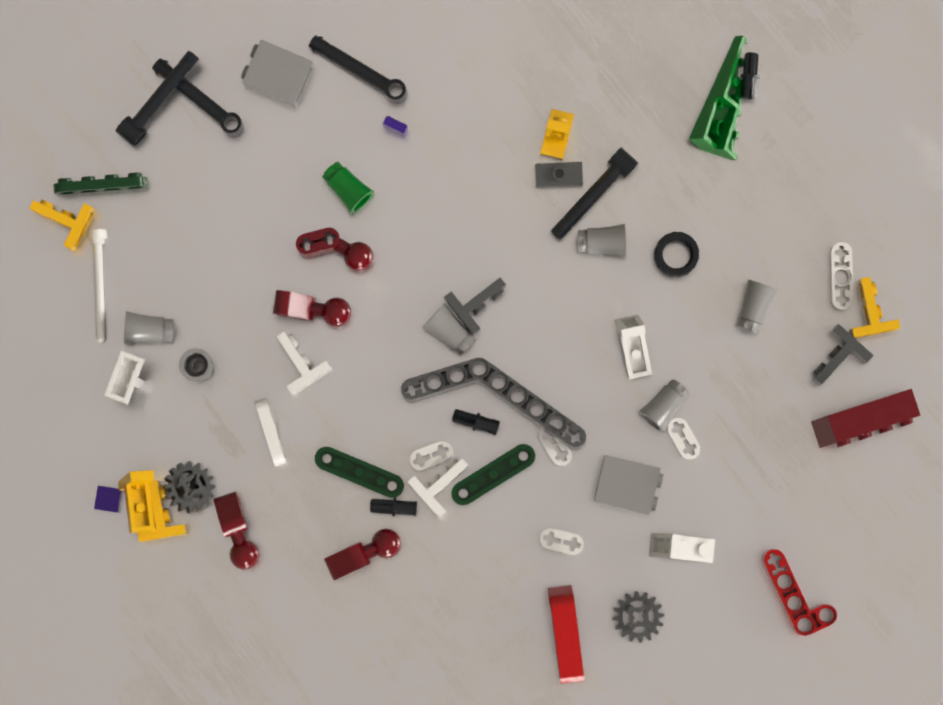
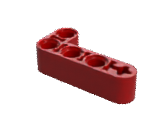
(791, 590)
(566, 634)

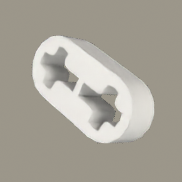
(688, 435)
(550, 449)
(428, 450)
(563, 536)

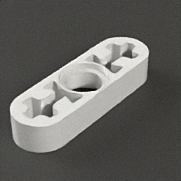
(849, 270)
(270, 432)

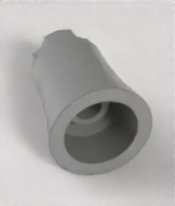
(603, 240)
(756, 305)
(147, 328)
(449, 330)
(188, 361)
(664, 405)

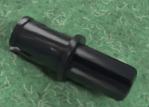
(750, 76)
(476, 421)
(393, 507)

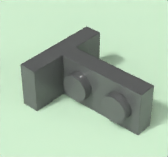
(475, 305)
(838, 354)

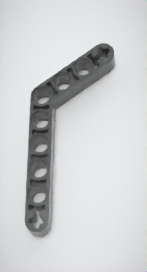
(504, 394)

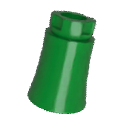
(347, 187)

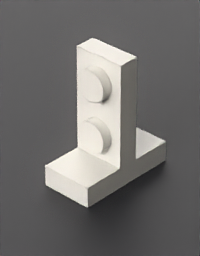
(634, 346)
(302, 364)
(125, 377)
(437, 484)
(682, 547)

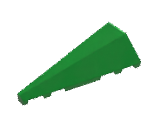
(716, 124)

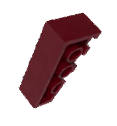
(866, 418)

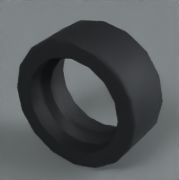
(694, 254)

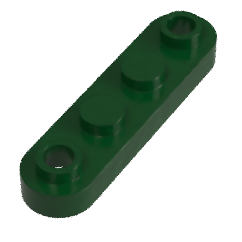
(89, 185)
(359, 472)
(493, 474)

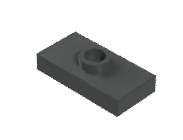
(558, 174)

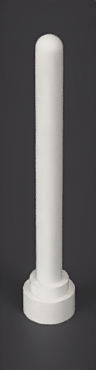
(97, 239)

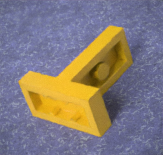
(557, 134)
(66, 219)
(872, 312)
(138, 500)
(161, 516)

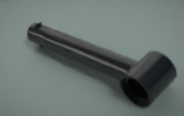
(359, 69)
(202, 100)
(133, 128)
(620, 165)

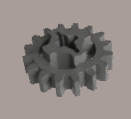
(199, 489)
(628, 608)

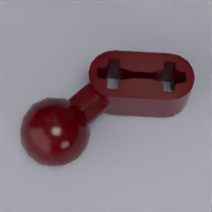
(357, 255)
(303, 307)
(384, 543)
(243, 553)

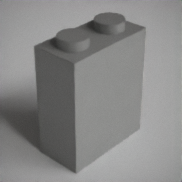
(277, 73)
(628, 485)

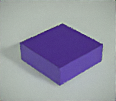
(395, 126)
(107, 499)

